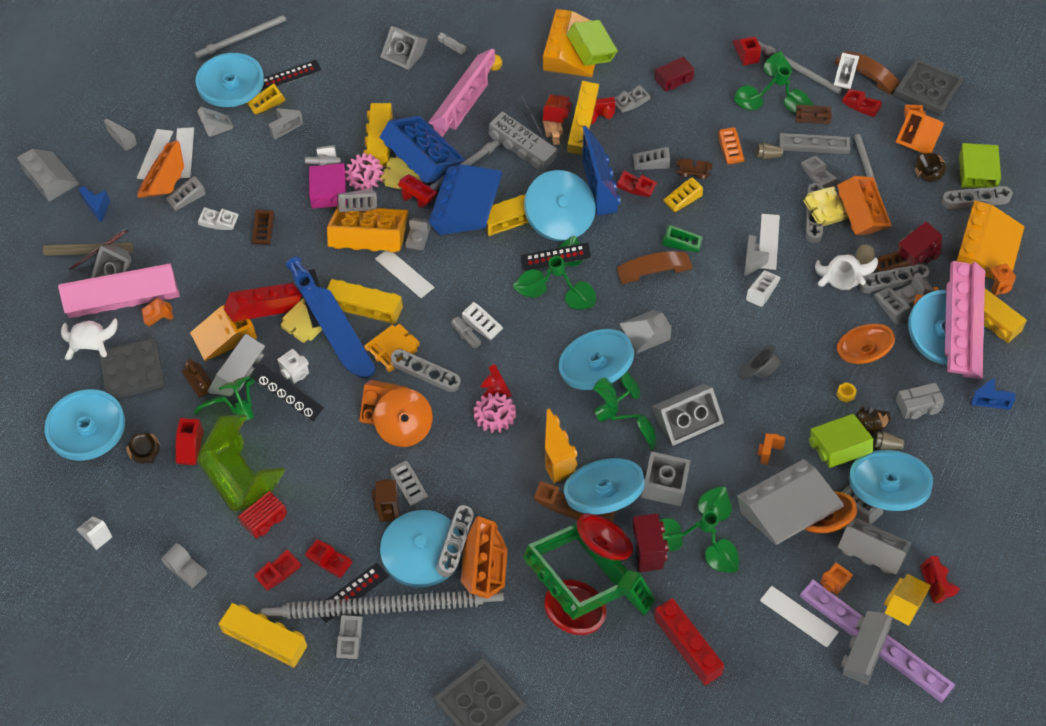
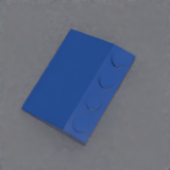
(420, 147)
(599, 174)
(464, 199)

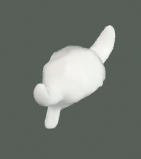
(844, 272)
(87, 336)

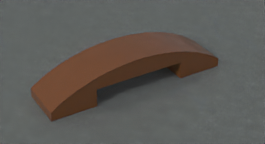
(885, 79)
(653, 263)
(553, 499)

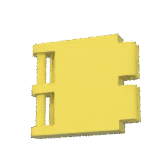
(396, 170)
(826, 205)
(298, 323)

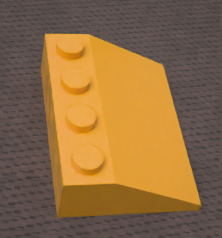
(559, 52)
(368, 229)
(990, 238)

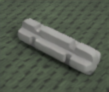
(451, 43)

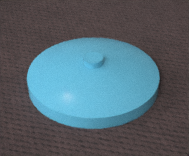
(229, 80)
(559, 205)
(928, 325)
(596, 356)
(84, 425)
(891, 480)
(604, 486)
(414, 546)

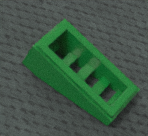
(672, 233)
(636, 589)

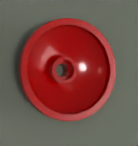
(604, 537)
(582, 625)

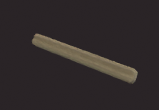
(79, 249)

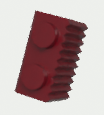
(674, 74)

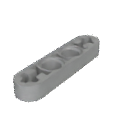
(956, 200)
(813, 225)
(892, 275)
(427, 367)
(457, 541)

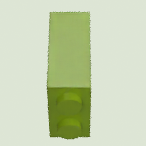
(592, 42)
(979, 165)
(841, 440)

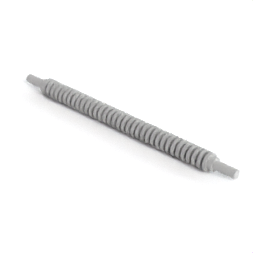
(288, 611)

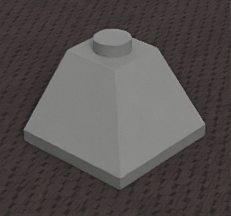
(403, 47)
(111, 260)
(647, 330)

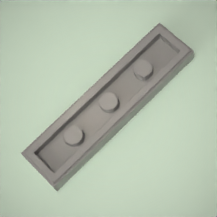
(814, 143)

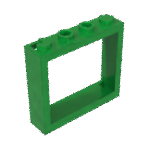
(612, 568)

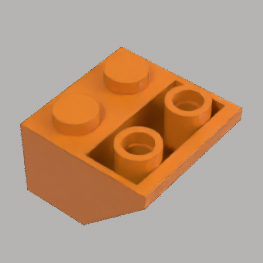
(919, 132)
(372, 393)

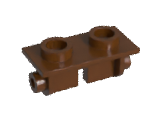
(813, 114)
(687, 168)
(197, 378)

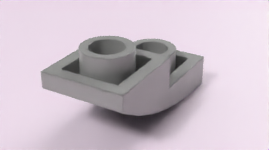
(631, 100)

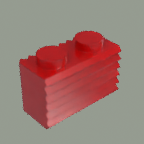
(557, 108)
(262, 515)

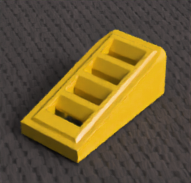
(275, 99)
(694, 190)

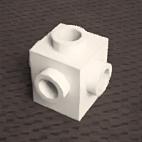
(293, 366)

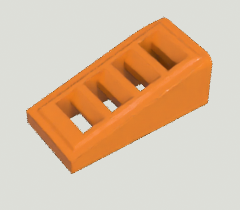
(726, 136)

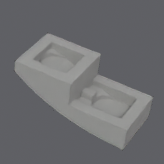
(817, 172)
(350, 637)

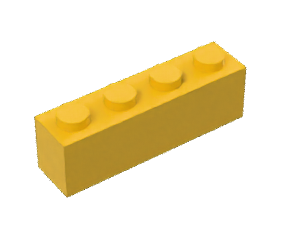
(582, 116)
(378, 118)
(506, 215)
(366, 301)
(1001, 318)
(906, 598)
(263, 634)

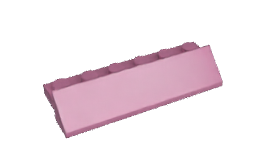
(463, 94)
(118, 290)
(965, 319)

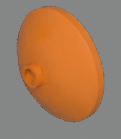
(866, 343)
(389, 412)
(838, 519)

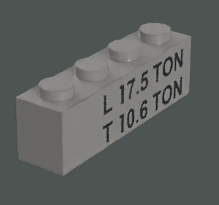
(522, 141)

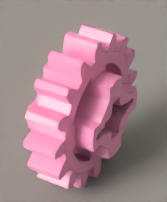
(358, 168)
(494, 412)

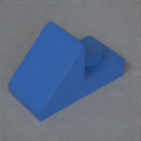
(96, 203)
(988, 397)

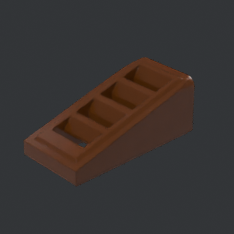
(263, 214)
(892, 257)

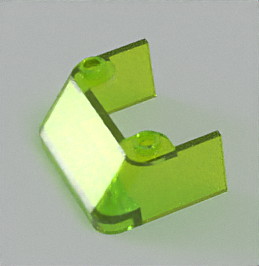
(228, 470)

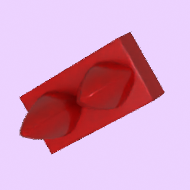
(604, 107)
(413, 187)
(495, 383)
(935, 575)

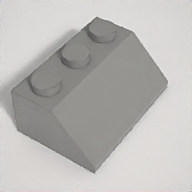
(47, 173)
(237, 365)
(688, 414)
(874, 546)
(866, 646)

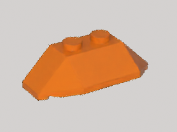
(163, 172)
(484, 559)

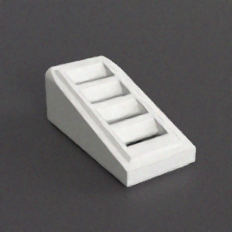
(762, 289)
(470, 316)

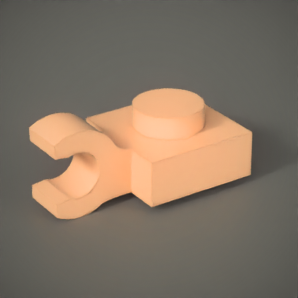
(553, 130)

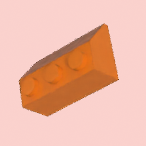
(864, 205)

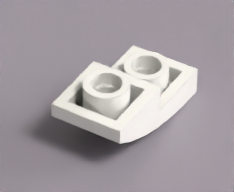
(218, 220)

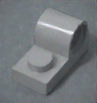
(182, 565)

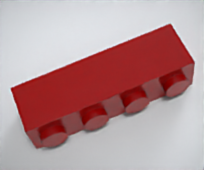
(262, 301)
(688, 641)

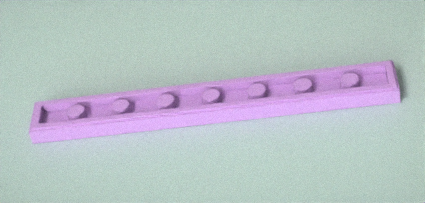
(892, 651)

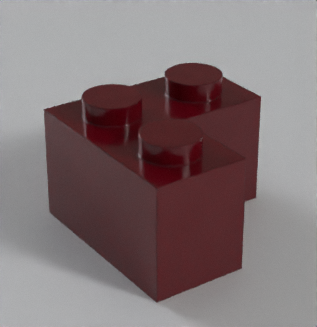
(921, 245)
(650, 546)

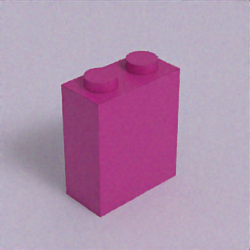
(326, 184)

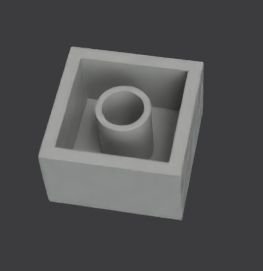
(666, 478)

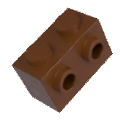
(386, 500)

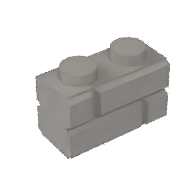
(920, 401)

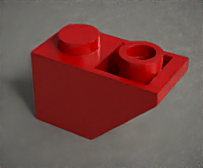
(748, 50)
(188, 441)

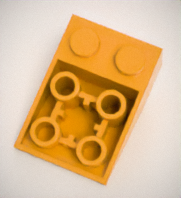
(220, 334)
(559, 455)

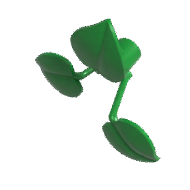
(780, 70)
(533, 282)
(242, 407)
(609, 409)
(714, 507)

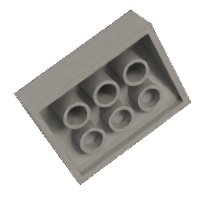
(789, 502)

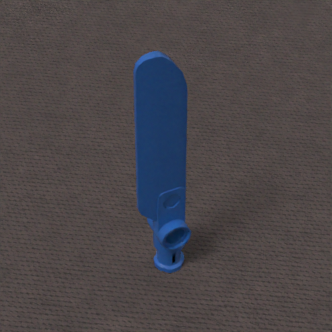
(332, 322)

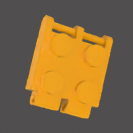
(390, 340)

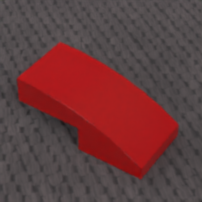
(858, 101)
(639, 186)
(328, 559)
(278, 571)

